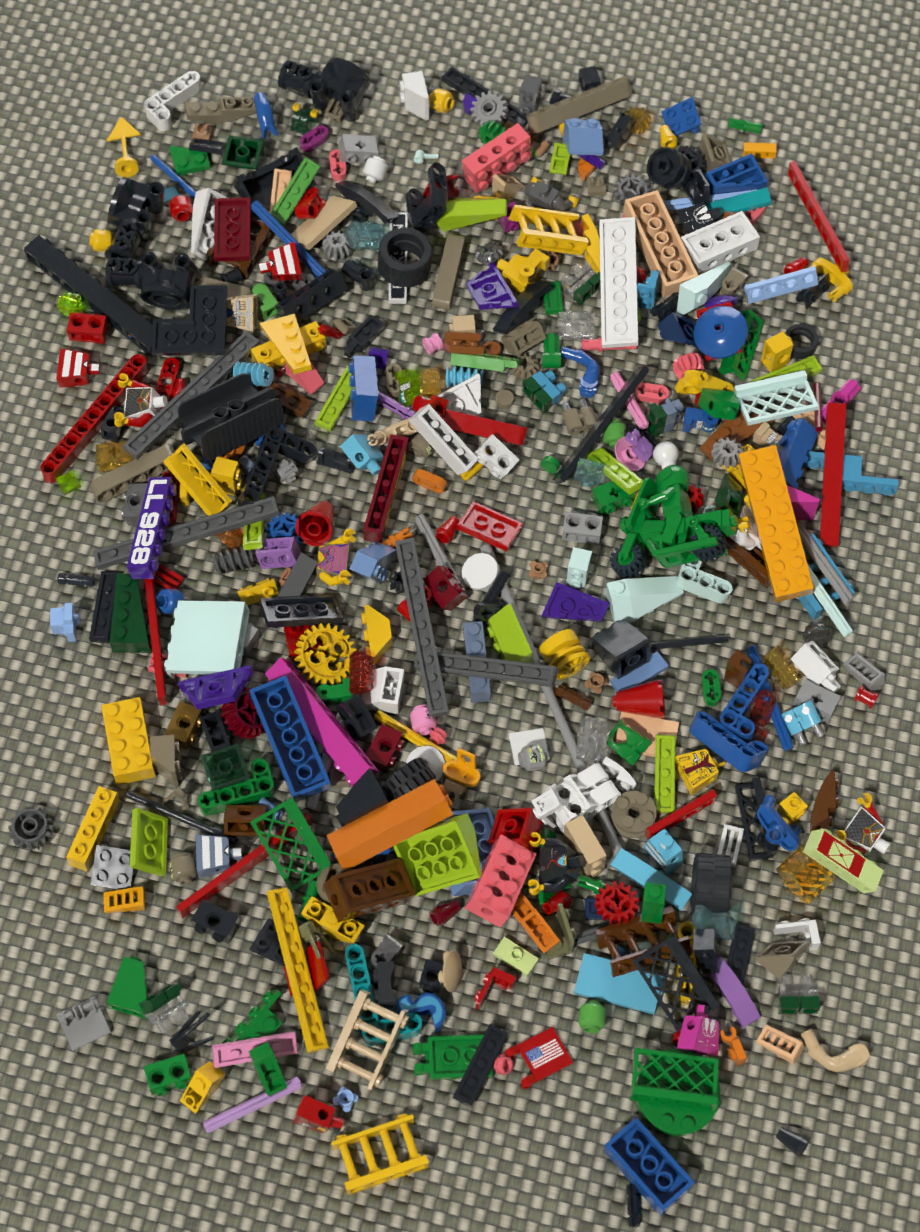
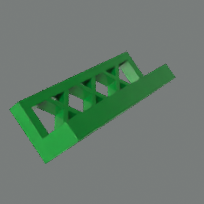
(731, 363)

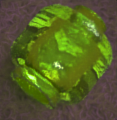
(70, 302)

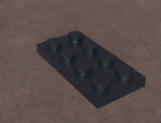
(301, 611)

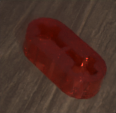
(763, 708)

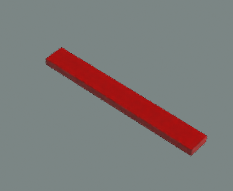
(818, 217)
(832, 474)
(156, 642)
(236, 870)

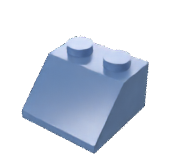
(583, 137)

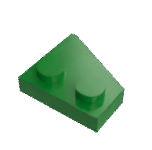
(188, 161)

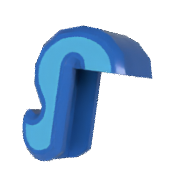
(423, 1005)

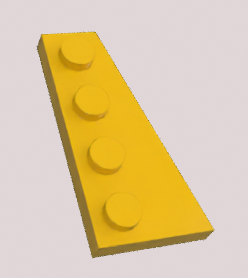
(288, 342)

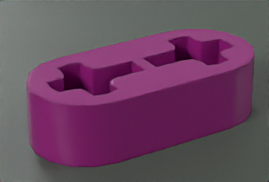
(315, 139)

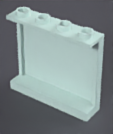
(207, 637)

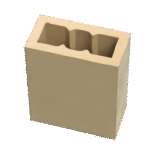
(583, 841)

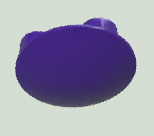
(720, 300)

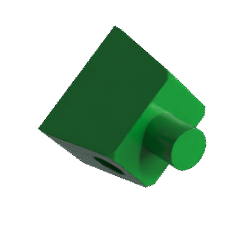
(719, 403)

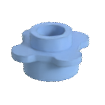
(345, 1093)

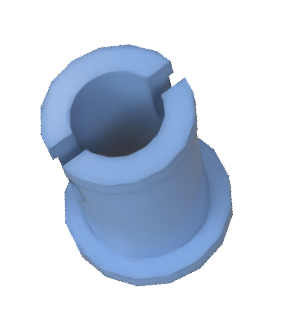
(269, 805)

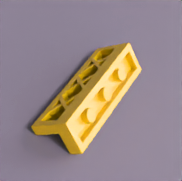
(196, 483)

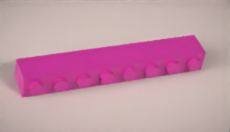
(324, 725)

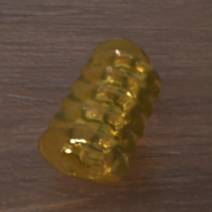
(781, 669)

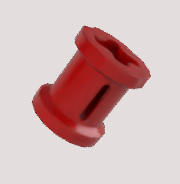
(866, 697)

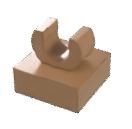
(202, 131)

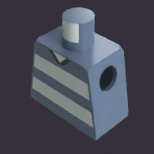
(214, 855)

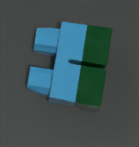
(542, 391)

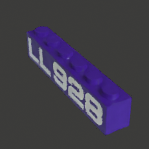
(151, 528)

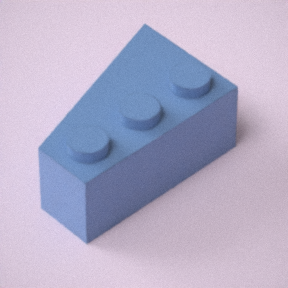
(373, 562)

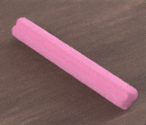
(631, 403)

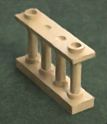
(346, 1040)

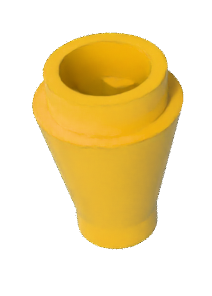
(667, 138)

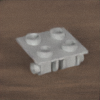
(83, 1023)

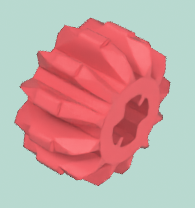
(687, 362)

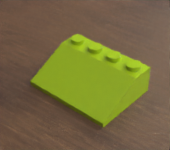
(441, 855)

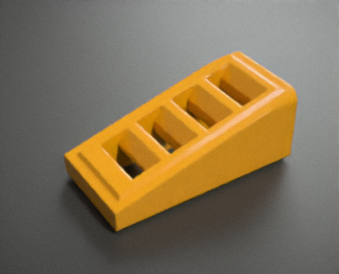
(132, 906)

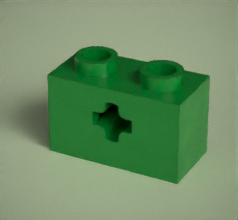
(611, 497)

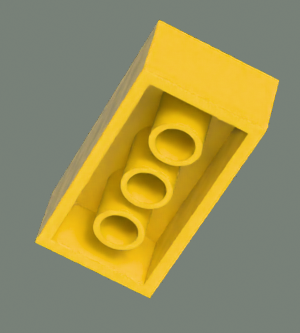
(128, 741)

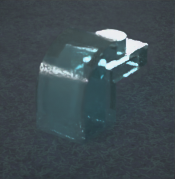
(721, 922)

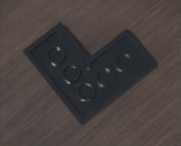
(201, 333)

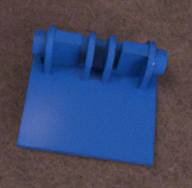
(682, 117)

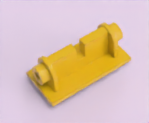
(263, 589)

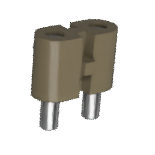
(580, 419)

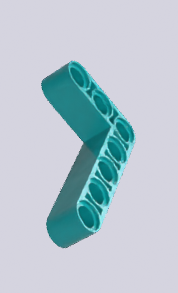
(364, 983)

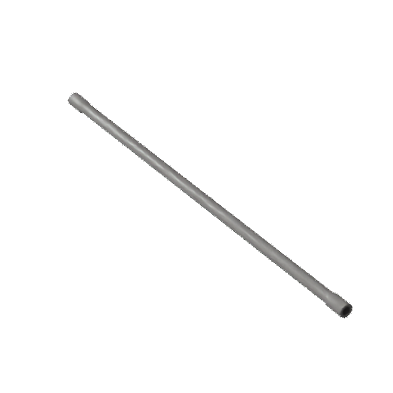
(558, 714)

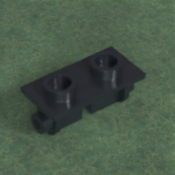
(810, 295)
(664, 309)
(334, 460)

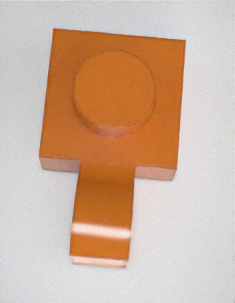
(735, 1049)

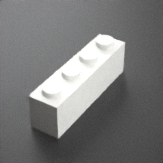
(443, 439)

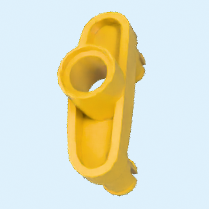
(840, 280)

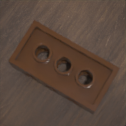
(369, 889)

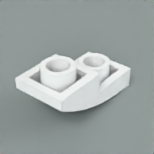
(624, 780)

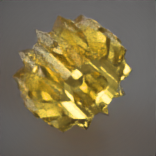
(642, 117)
(430, 382)

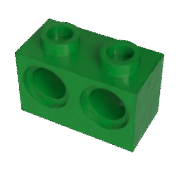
(167, 1069)
(267, 1069)

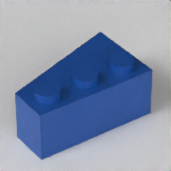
(736, 176)

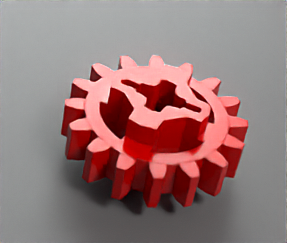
(626, 900)

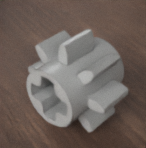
(286, 471)

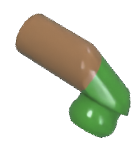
(538, 152)

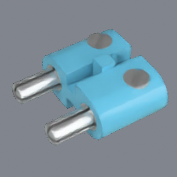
(802, 718)

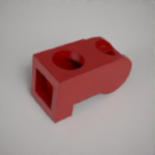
(437, 403)

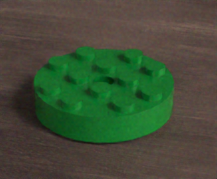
(675, 1120)

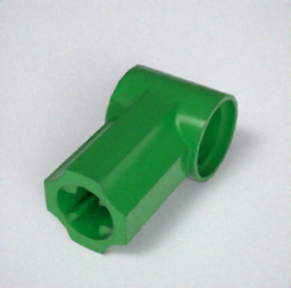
(551, 356)

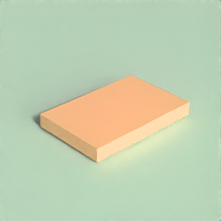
(647, 727)

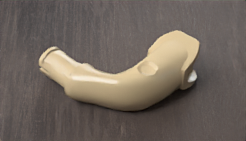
(402, 428)
(853, 1058)

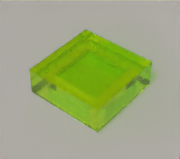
(68, 483)

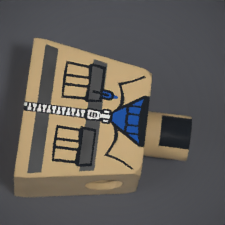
(243, 312)

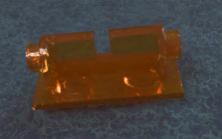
(231, 538)

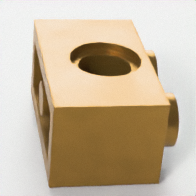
(183, 715)

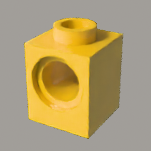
(792, 808)

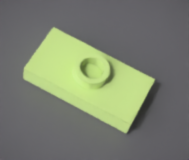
(515, 956)

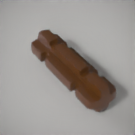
(573, 697)

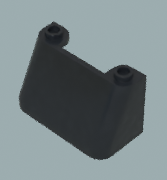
(260, 182)

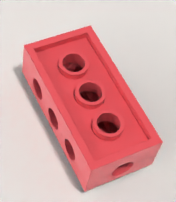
(498, 157)
(500, 881)

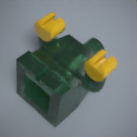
(302, 119)

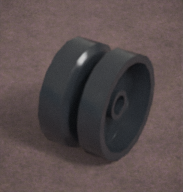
(668, 168)

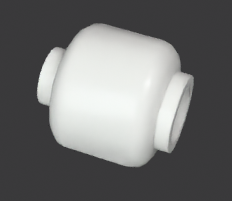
(375, 169)

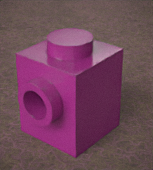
(505, 223)

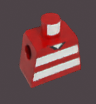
(283, 263)
(75, 368)

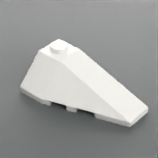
(203, 221)

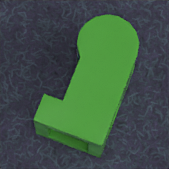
(266, 301)

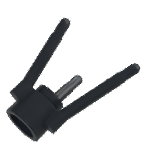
(180, 1039)

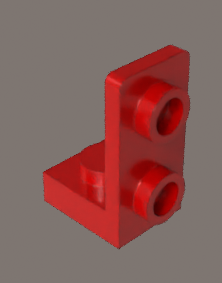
(502, 979)

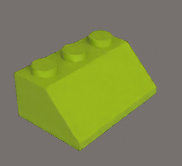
(508, 636)

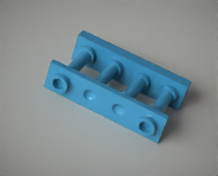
(809, 602)

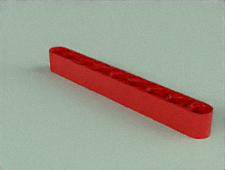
(91, 425)

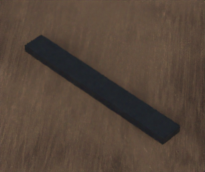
(601, 424)

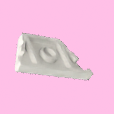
(465, 396)

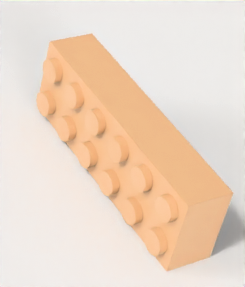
(660, 241)

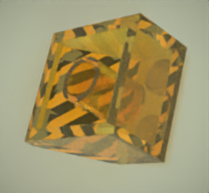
(804, 875)

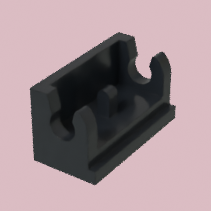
(620, 131)
(697, 189)

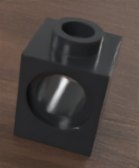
(588, 78)
(430, 967)

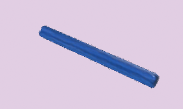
(287, 238)
(776, 717)

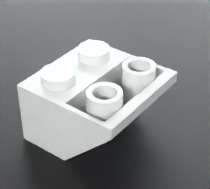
(386, 691)

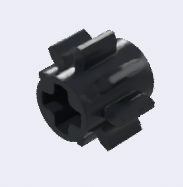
(397, 583)

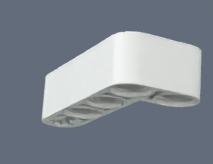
(170, 97)

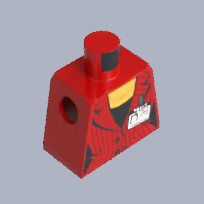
(308, 1114)

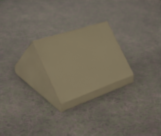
(715, 152)
(782, 956)

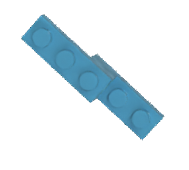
(852, 476)

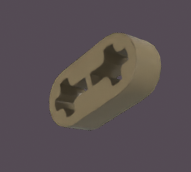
(391, 380)

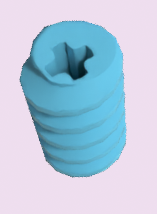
(259, 373)
(458, 377)

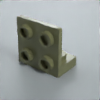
(561, 928)

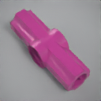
(844, 395)

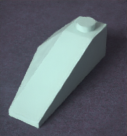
(701, 288)
(638, 596)

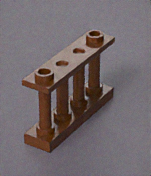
(260, 242)
(616, 934)

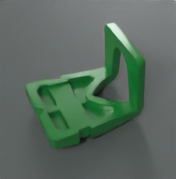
(632, 747)

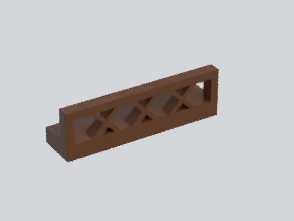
(748, 562)

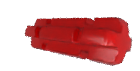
(330, 331)

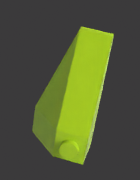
(470, 211)

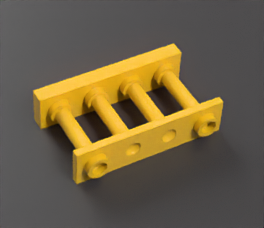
(546, 240)
(375, 1175)

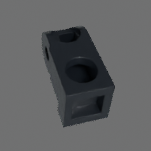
(108, 428)

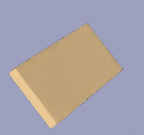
(315, 229)

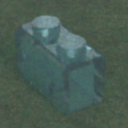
(364, 235)

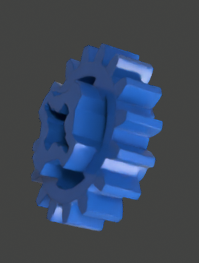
(284, 524)

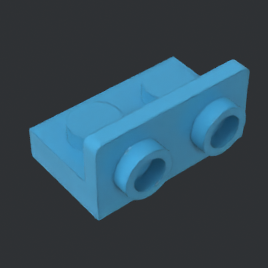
(648, 292)

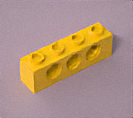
(93, 828)

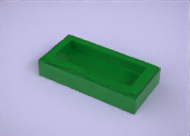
(553, 299)

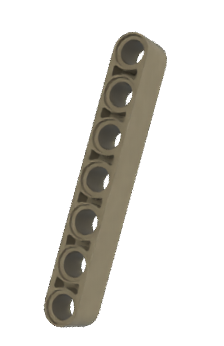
(579, 105)

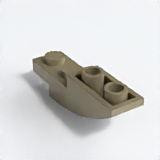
(223, 111)

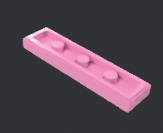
(237, 1051)

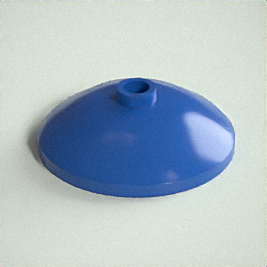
(722, 342)

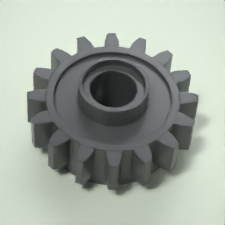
(34, 837)

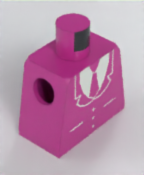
(700, 1033)

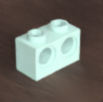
(578, 568)

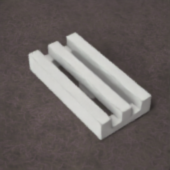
(733, 829)

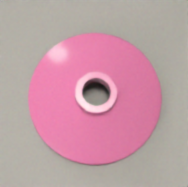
(626, 455)

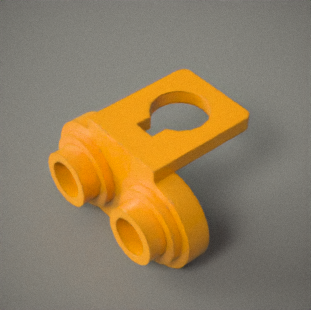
(462, 771)

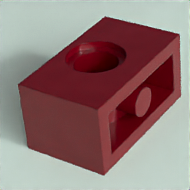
(436, 582)
(389, 738)

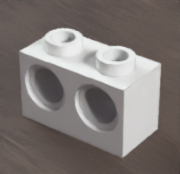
(499, 452)

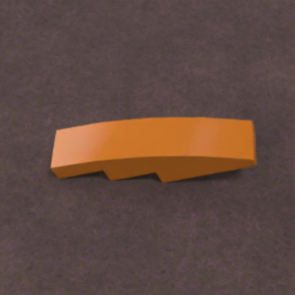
(534, 924)

